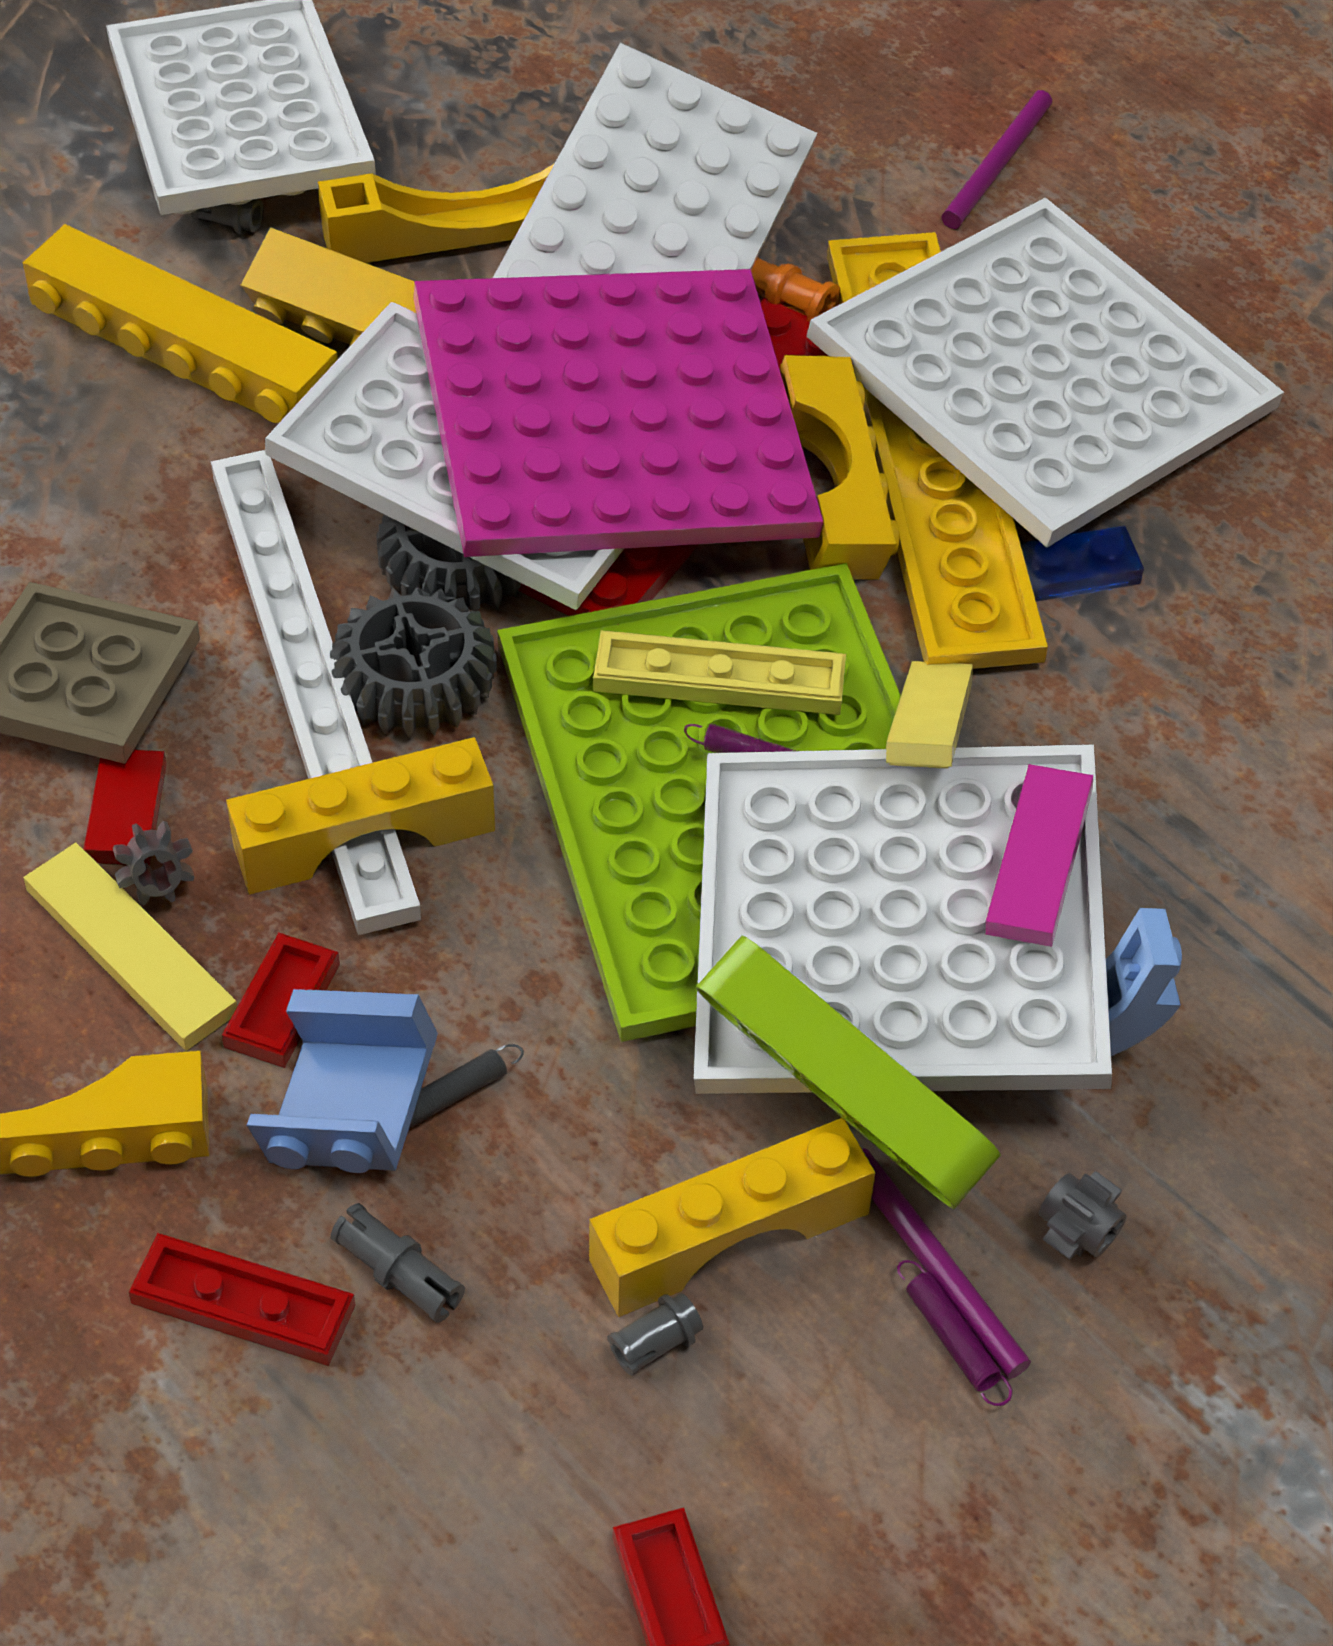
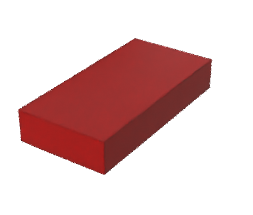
(122, 798)
(260, 1020)
(668, 1582)

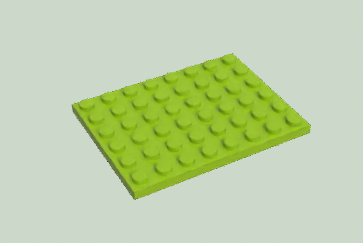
(634, 786)

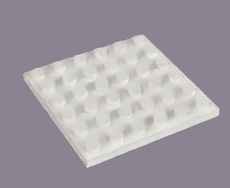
(1045, 369)
(880, 903)

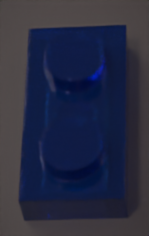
(1082, 563)

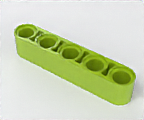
(848, 1072)

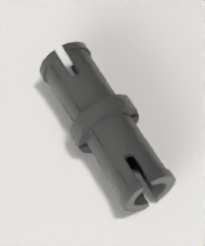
(397, 1262)

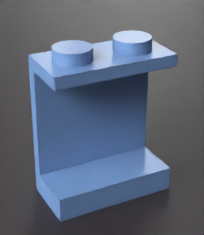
(350, 1082)

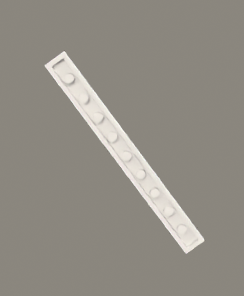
(299, 649)

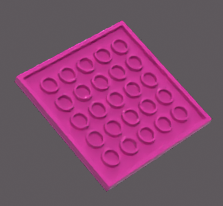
(612, 412)

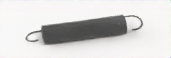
(460, 1083)

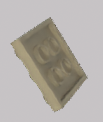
(87, 670)

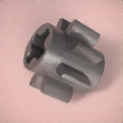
(159, 881)
(1082, 1215)

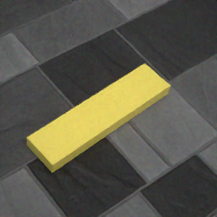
(719, 672)
(929, 715)
(131, 946)

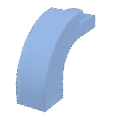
(1142, 979)

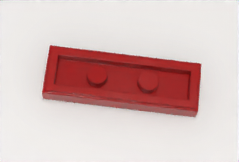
(242, 1299)

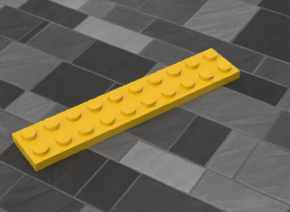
(954, 541)

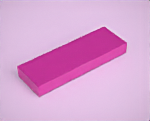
(1039, 855)

